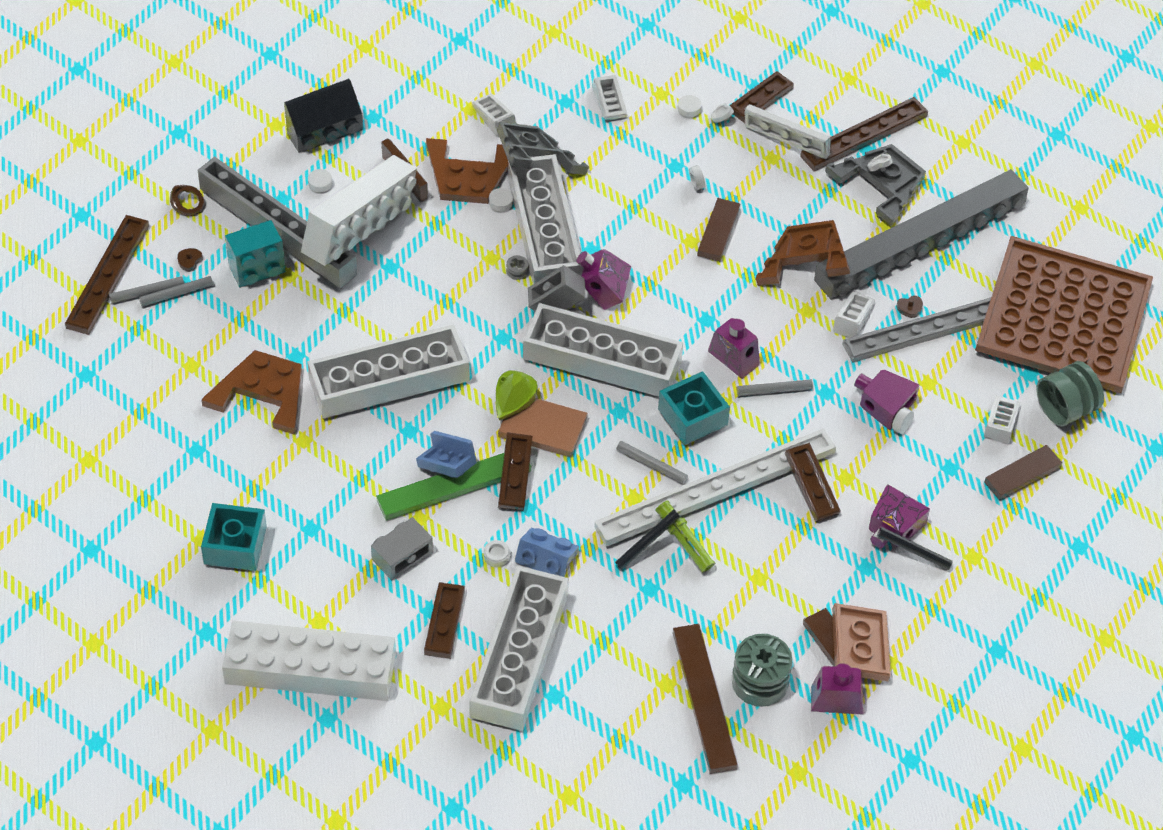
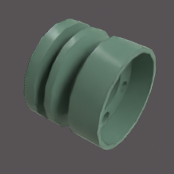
(1070, 393)
(761, 670)

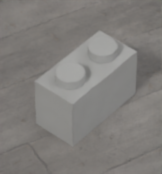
(558, 289)
(401, 548)

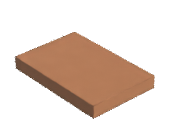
(550, 424)
(862, 640)

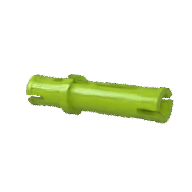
(703, 561)

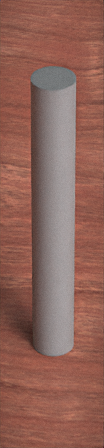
(145, 289)
(176, 291)
(774, 387)
(652, 462)

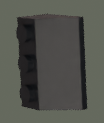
(323, 116)

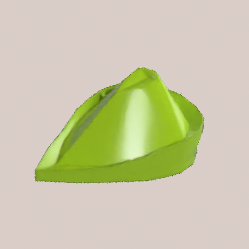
(514, 393)

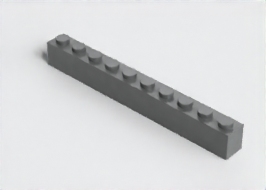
(925, 232)

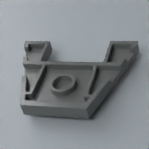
(527, 140)
(897, 181)

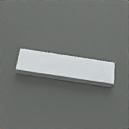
(787, 131)

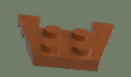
(464, 178)
(806, 244)
(264, 379)

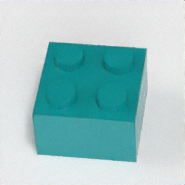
(255, 253)
(693, 408)
(234, 536)

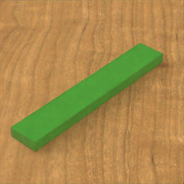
(440, 488)

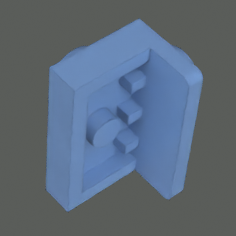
(448, 455)
(545, 552)

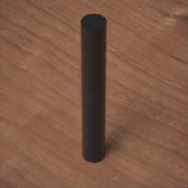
(647, 539)
(914, 548)

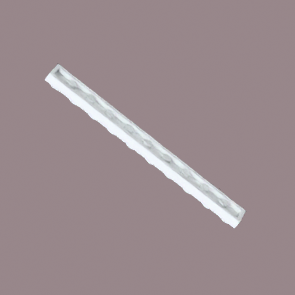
(709, 488)

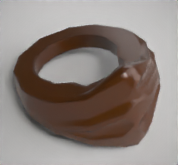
(175, 202)

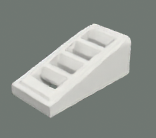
(605, 83)
(493, 114)
(851, 316)
(1000, 432)

